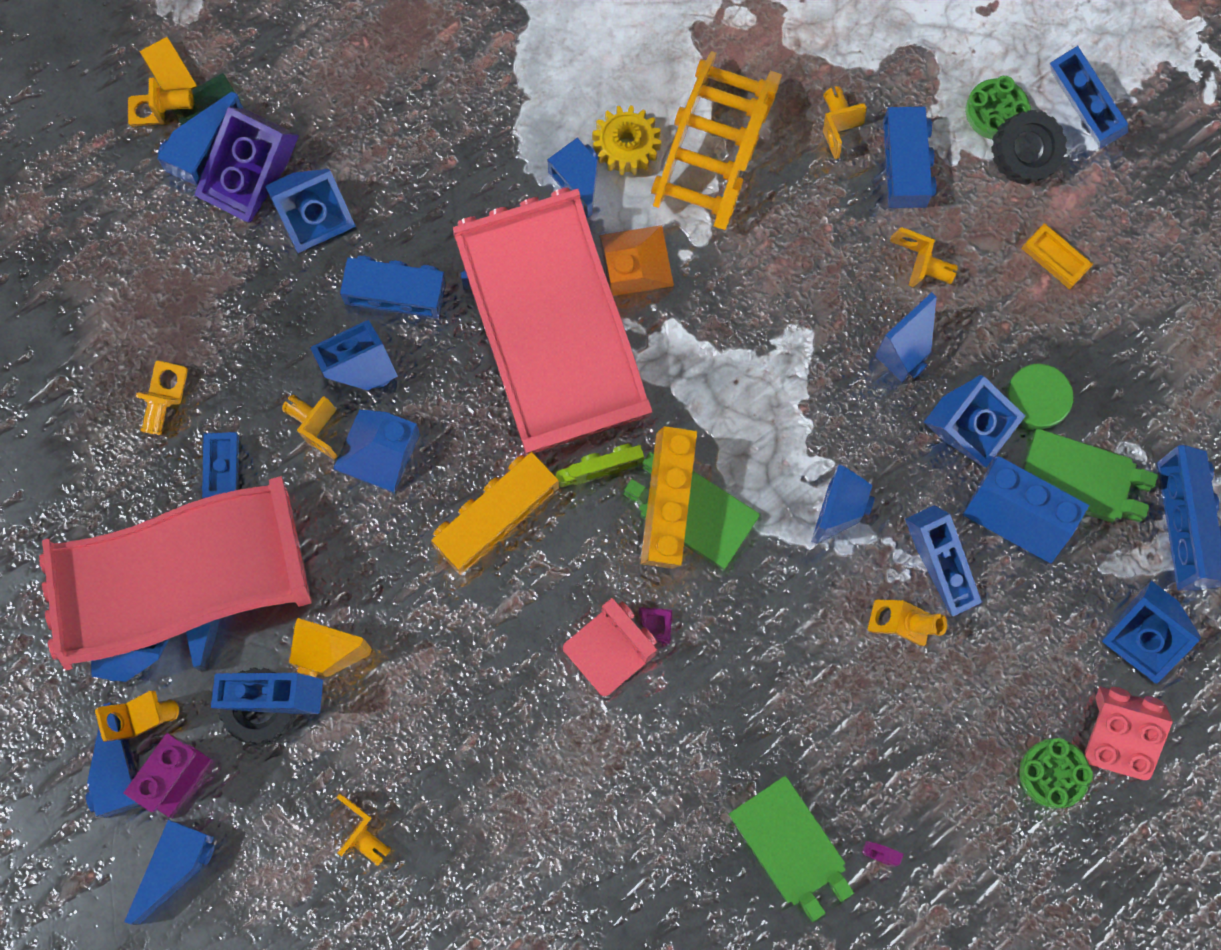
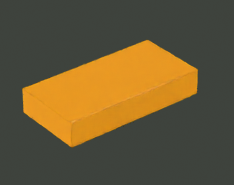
(167, 66)
(1057, 256)

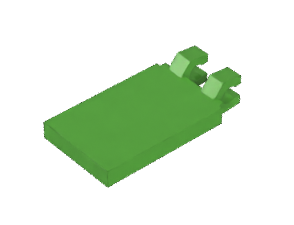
(1090, 475)
(715, 518)
(791, 846)

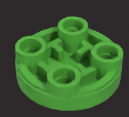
(994, 103)
(1040, 395)
(1055, 773)

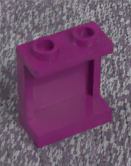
(168, 776)

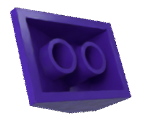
(243, 161)

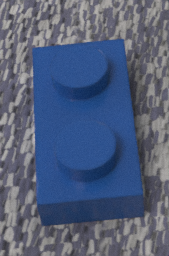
(220, 463)

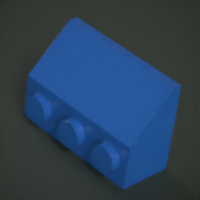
(1025, 509)

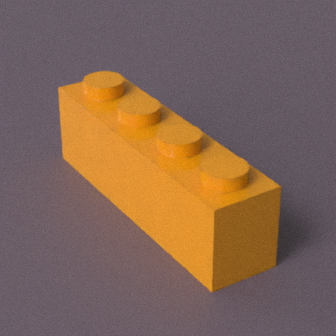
(668, 497)
(495, 512)

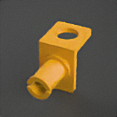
(159, 102)
(840, 118)
(925, 262)
(160, 398)
(312, 420)
(907, 621)
(136, 716)
(361, 838)

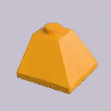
(324, 650)

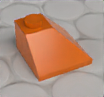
(636, 260)

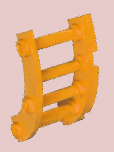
(744, 137)

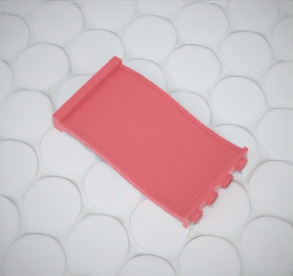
(551, 321)
(172, 574)

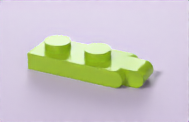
(596, 466)

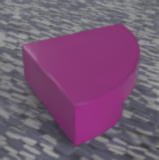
(657, 622)
(882, 854)

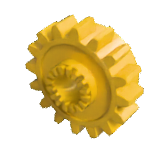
(627, 125)

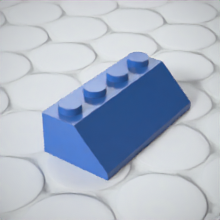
(1191, 517)

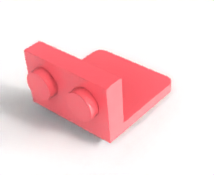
(610, 648)
(1128, 733)

